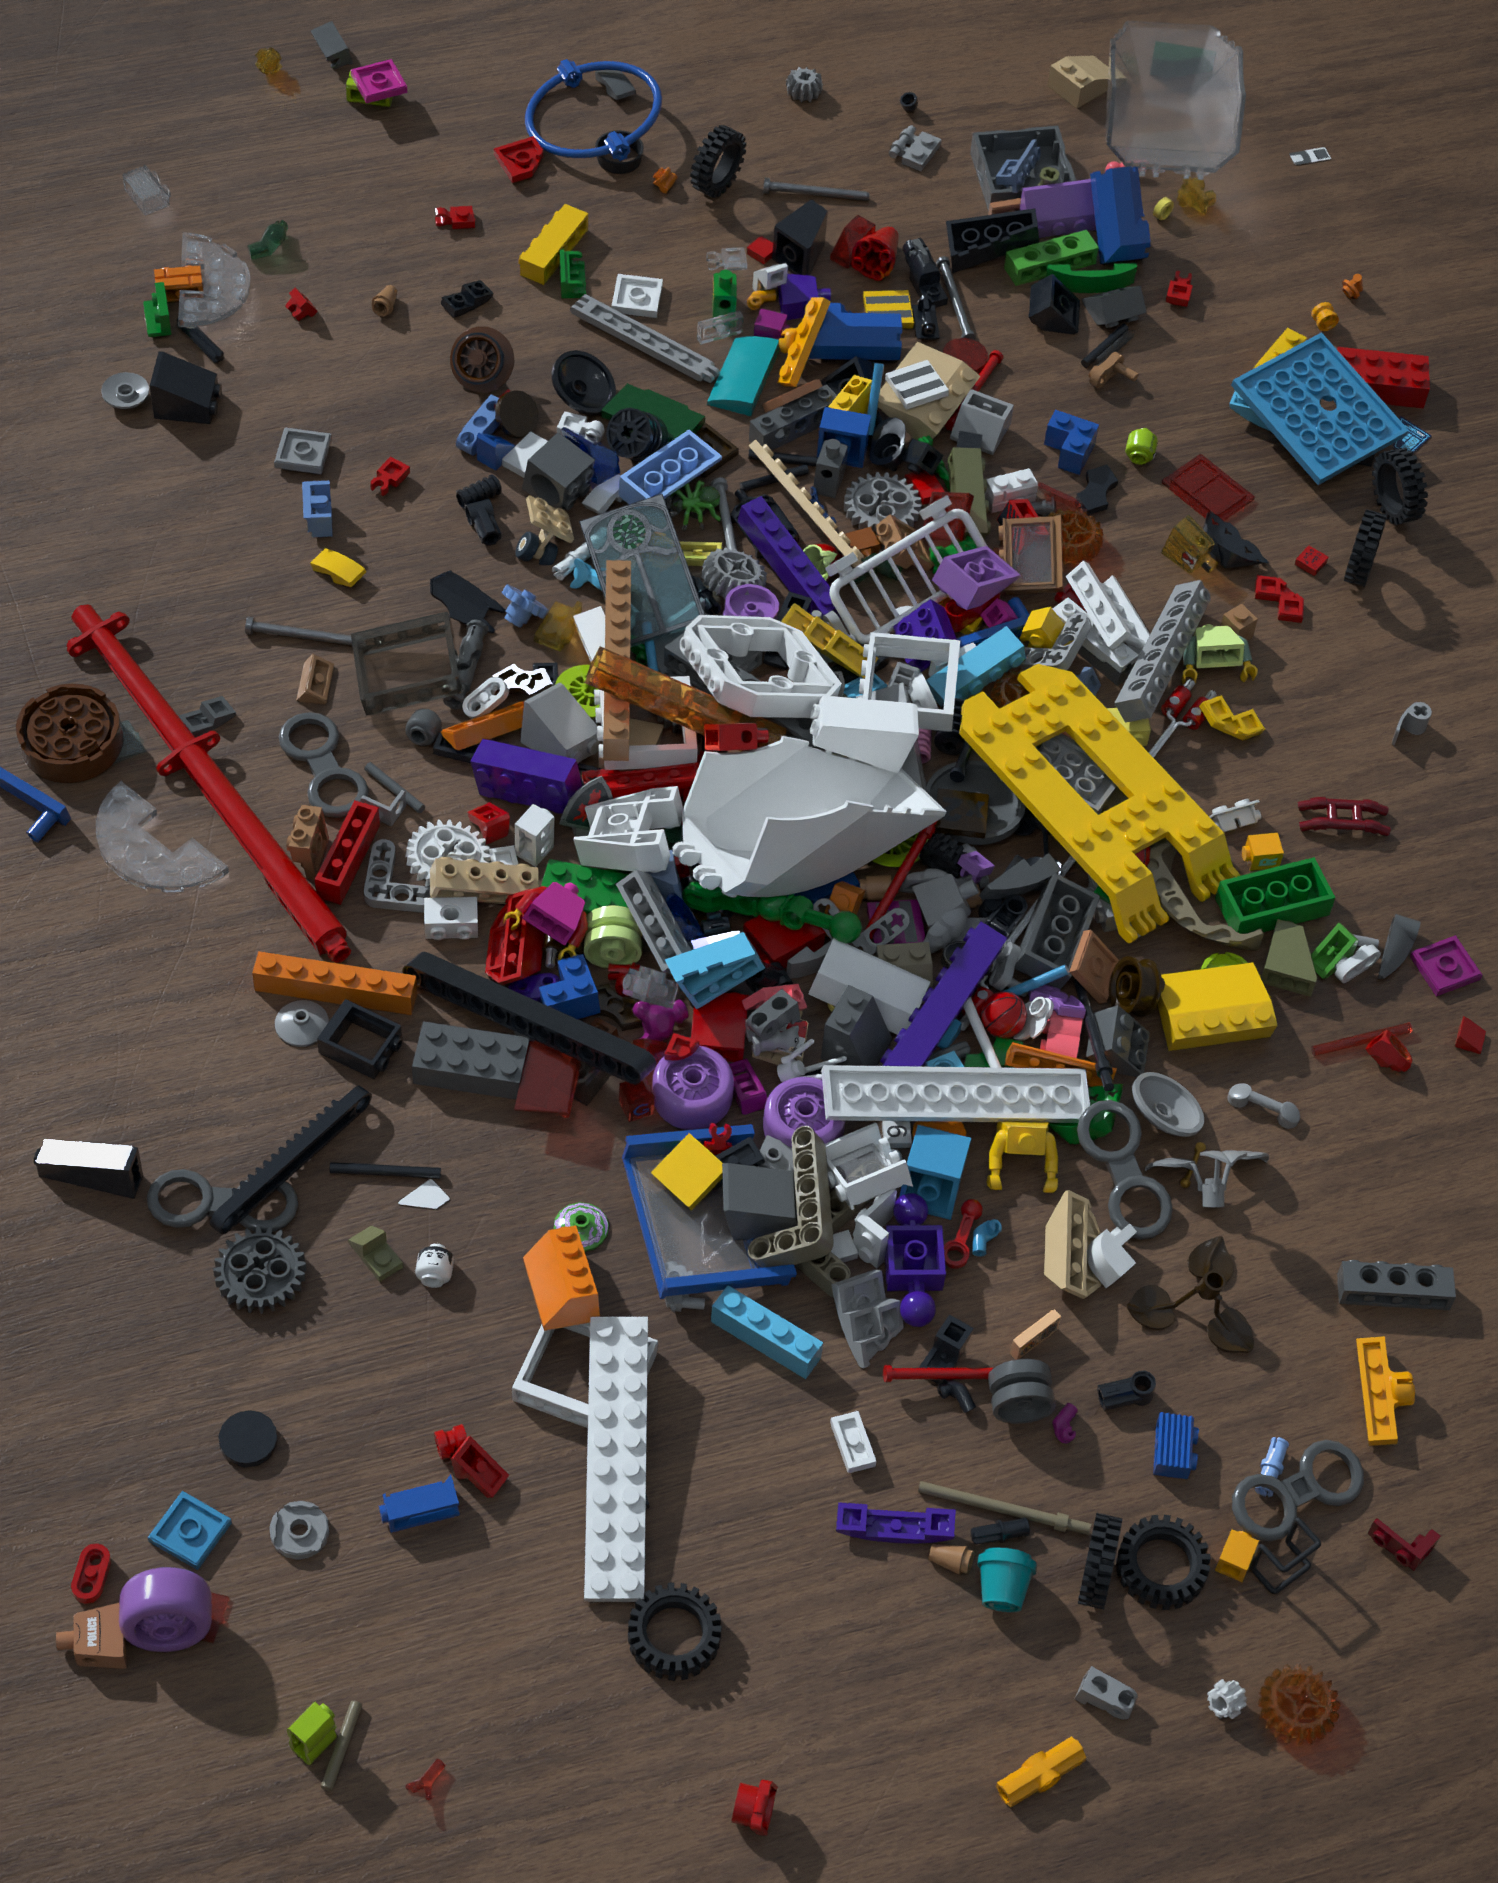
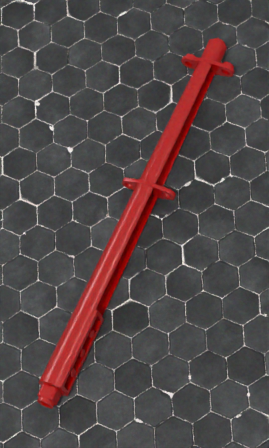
(190, 753)

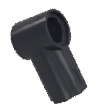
(483, 518)
(771, 976)
(1125, 1393)

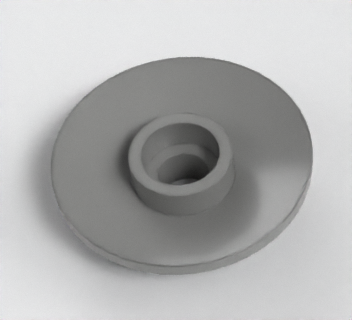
(125, 390)
(300, 1032)

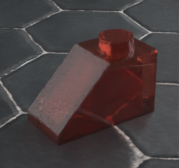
(852, 232)

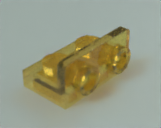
(558, 626)

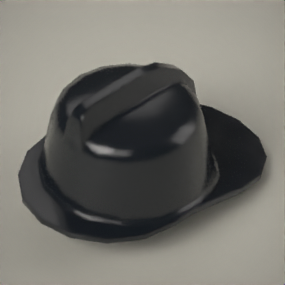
(888, 443)

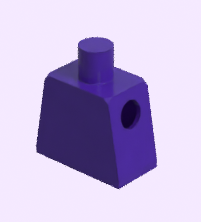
(797, 293)

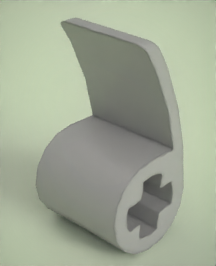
(1414, 720)

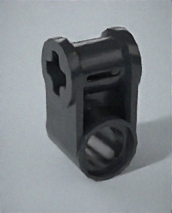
(1008, 915)

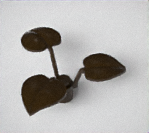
(1213, 1264)

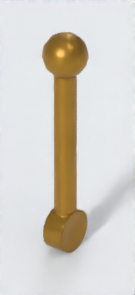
(1199, 1147)

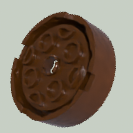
(80, 751)

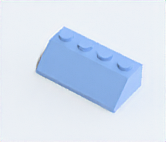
(668, 468)

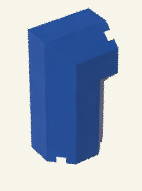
(1119, 215)
(858, 334)

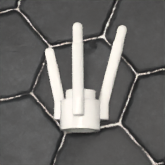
(791, 1068)

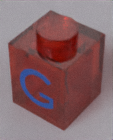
(636, 1100)

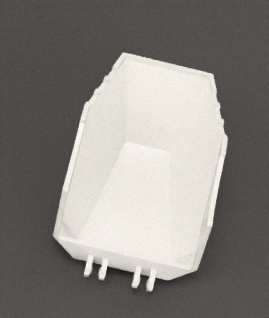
(794, 818)

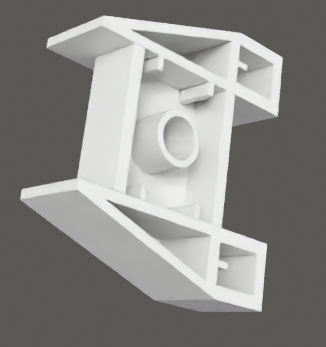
(621, 831)

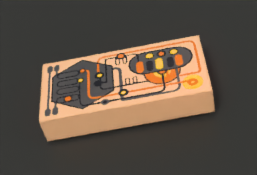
(1035, 1334)

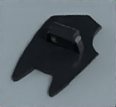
(463, 598)

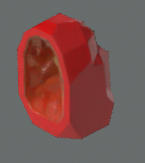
(1389, 1052)

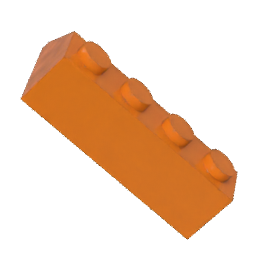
(561, 1279)

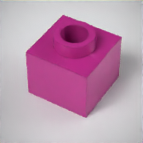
(998, 613)

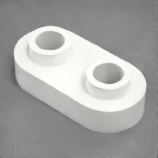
(485, 697)
(1362, 960)

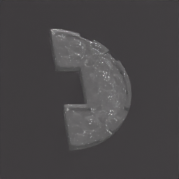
(224, 286)
(141, 857)

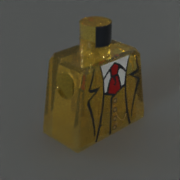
(1190, 546)

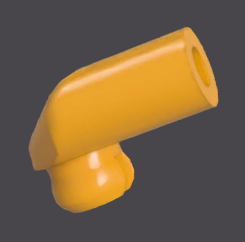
(757, 298)

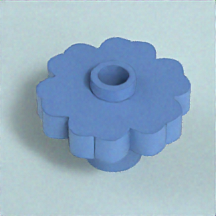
(522, 606)

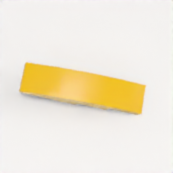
(827, 640)

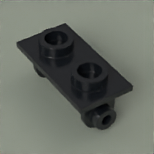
(925, 319)

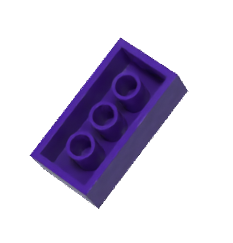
(525, 775)

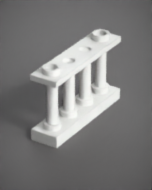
(1109, 608)

